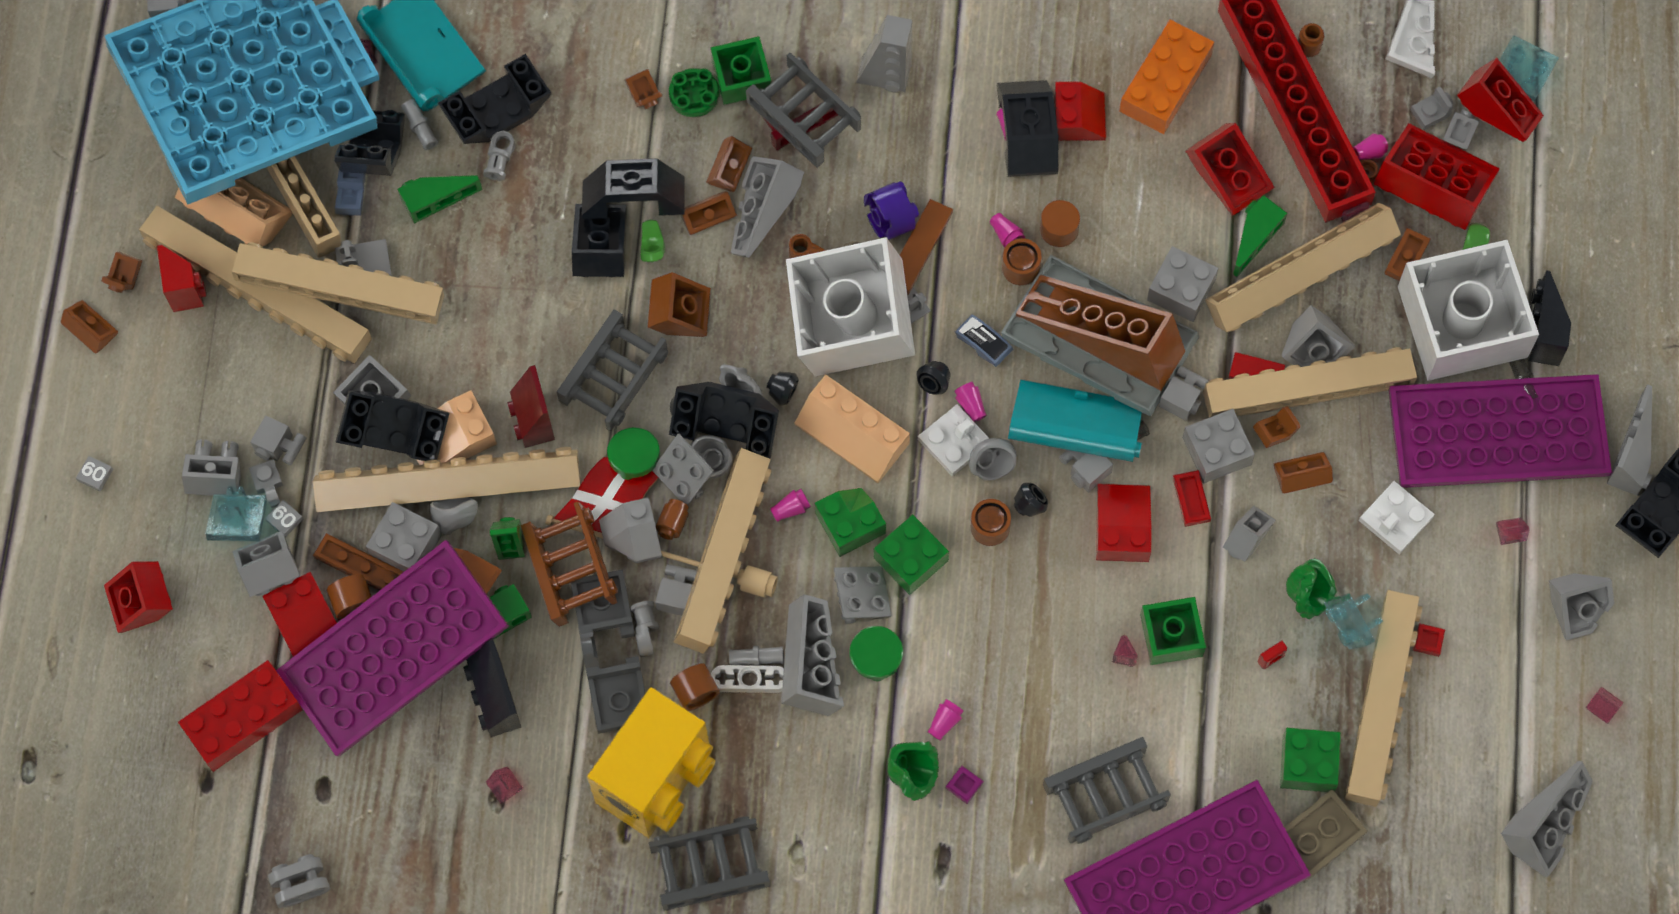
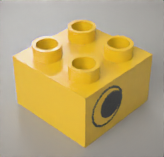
(652, 764)

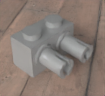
(211, 474)

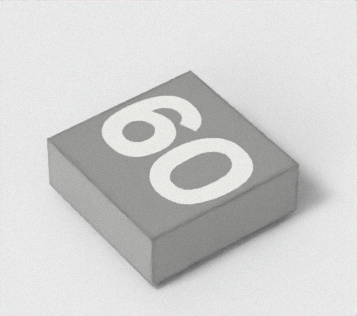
(94, 473)
(284, 518)

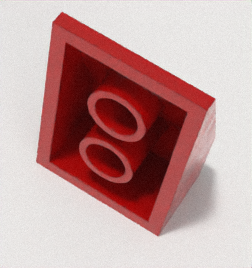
(1500, 101)
(1230, 167)
(1123, 523)
(300, 612)

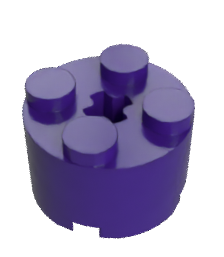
(891, 210)

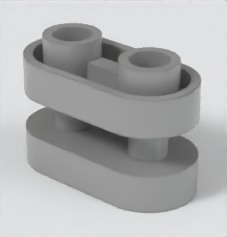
(284, 875)

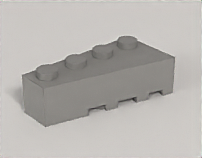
(889, 56)
(809, 658)

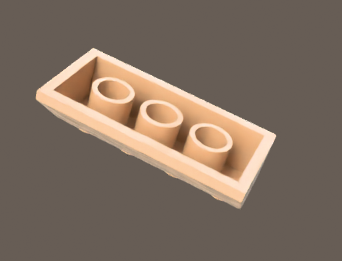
(243, 212)
(852, 429)

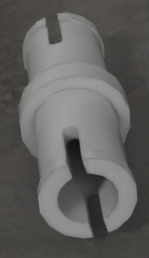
(419, 124)
(756, 656)

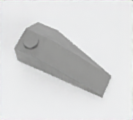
(769, 190)
(1634, 457)
(1541, 825)

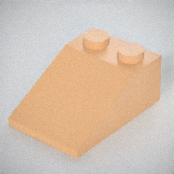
(465, 430)

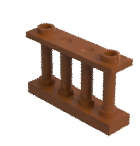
(543, 561)

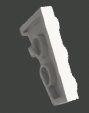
(1413, 38)

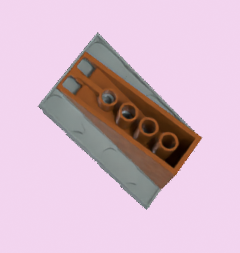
(1127, 343)

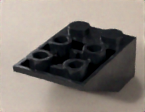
(1551, 322)

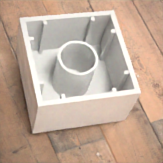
(850, 307)
(1467, 310)

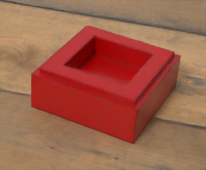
(1429, 640)
(1272, 655)

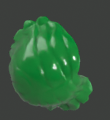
(1310, 587)
(913, 768)

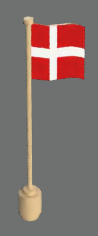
(606, 490)

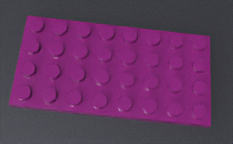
(1498, 431)
(392, 648)
(1201, 864)

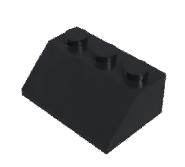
(491, 691)

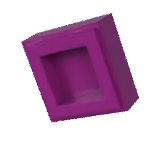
(964, 784)

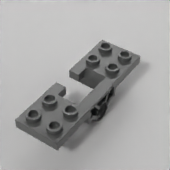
(616, 688)

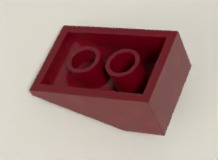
(531, 410)

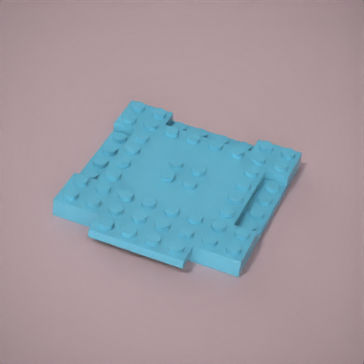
(244, 85)

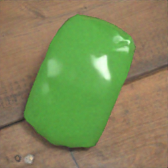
(1476, 236)
(652, 242)

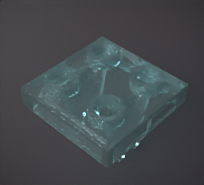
(1528, 65)
(236, 516)
(1351, 625)

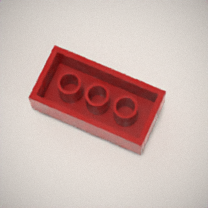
(240, 715)

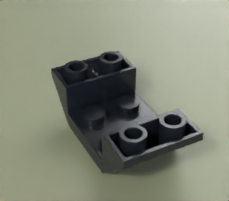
(498, 105)
(1029, 128)
(375, 150)
(632, 182)
(725, 414)
(392, 425)
(1655, 514)

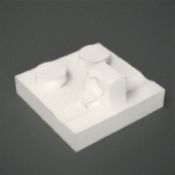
(952, 439)
(1396, 517)

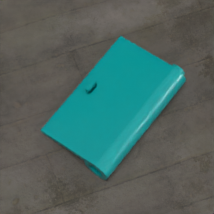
(422, 58)
(1075, 421)

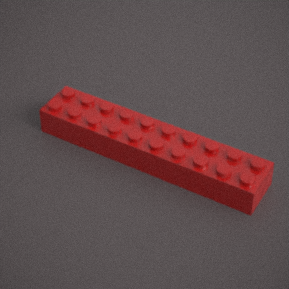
(1297, 105)

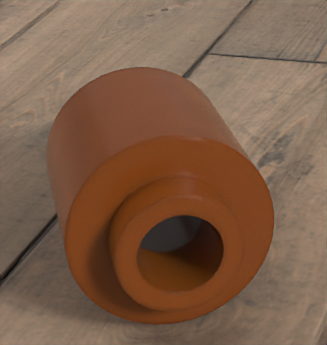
(1311, 39)
(672, 519)

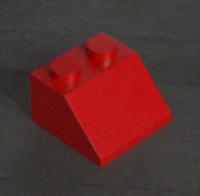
(1079, 112)
(179, 281)
(138, 595)

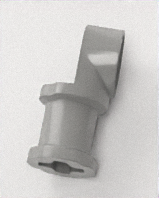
(498, 157)
(645, 625)

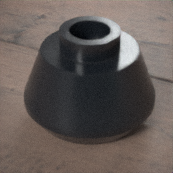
(934, 377)
(782, 387)
(1030, 500)

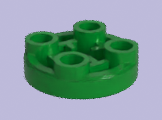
(693, 92)
(633, 452)
(876, 653)

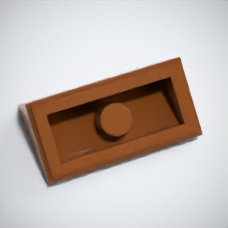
(729, 164)
(708, 212)
(88, 326)
(1303, 472)

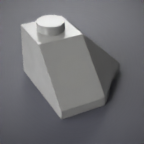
(1315, 339)
(632, 531)
(1580, 602)

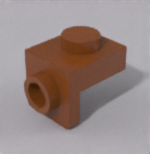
(643, 89)
(122, 272)
(1277, 427)

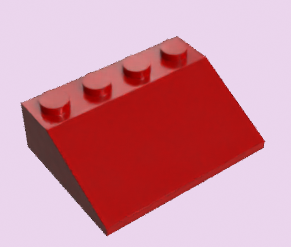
(1436, 176)

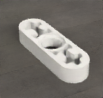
(742, 670)

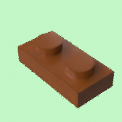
(1409, 249)

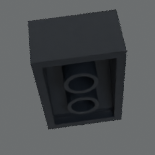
(599, 243)

